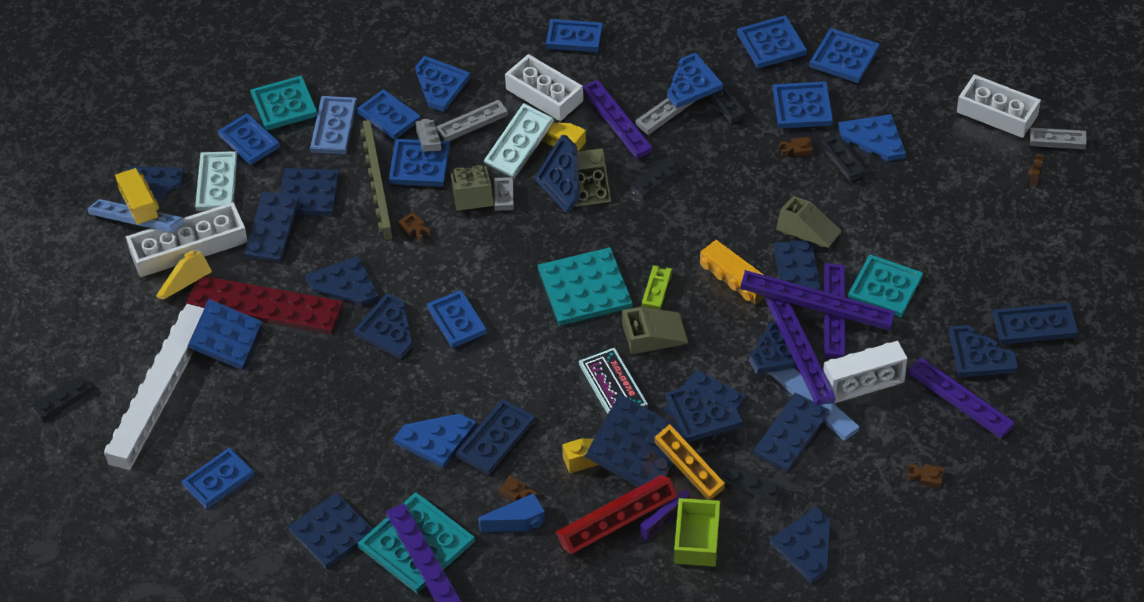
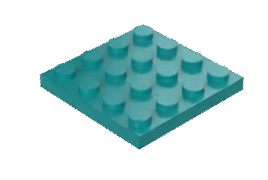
(584, 286)
(440, 532)

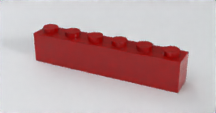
(616, 514)

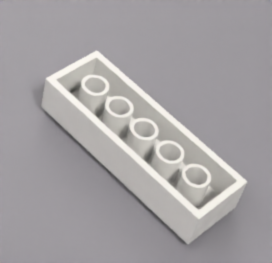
(203, 232)

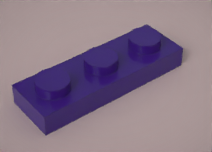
(662, 517)

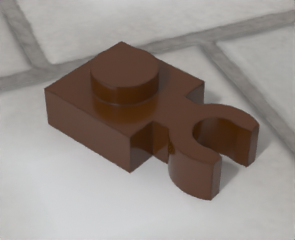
(798, 146)
(1035, 171)
(414, 225)
(929, 475)
(514, 489)

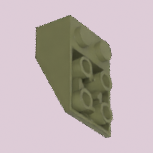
(592, 178)
(471, 187)
(807, 222)
(652, 329)

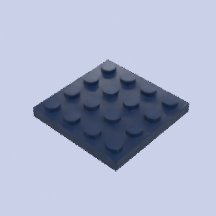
(628, 443)

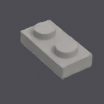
(503, 193)

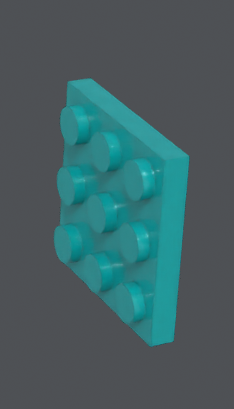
(283, 103)
(885, 285)

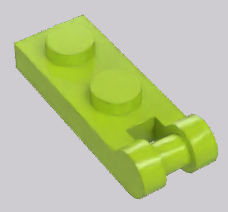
(656, 287)

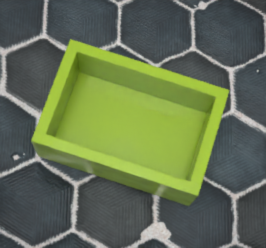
(697, 532)

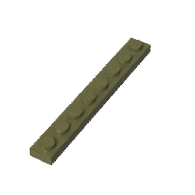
(376, 184)

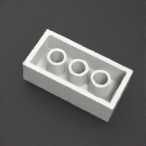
(544, 87)
(998, 106)
(866, 371)

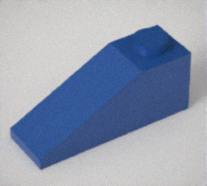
(516, 516)

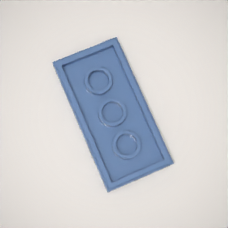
(333, 125)

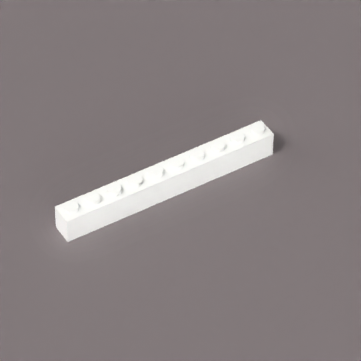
(154, 391)

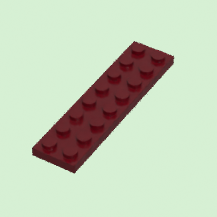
(269, 304)

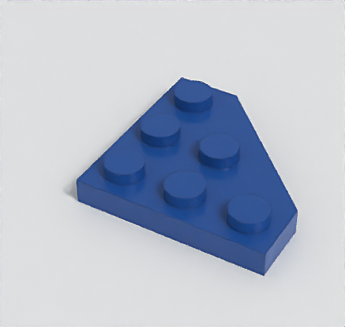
(692, 81)
(440, 82)
(874, 135)
(436, 438)

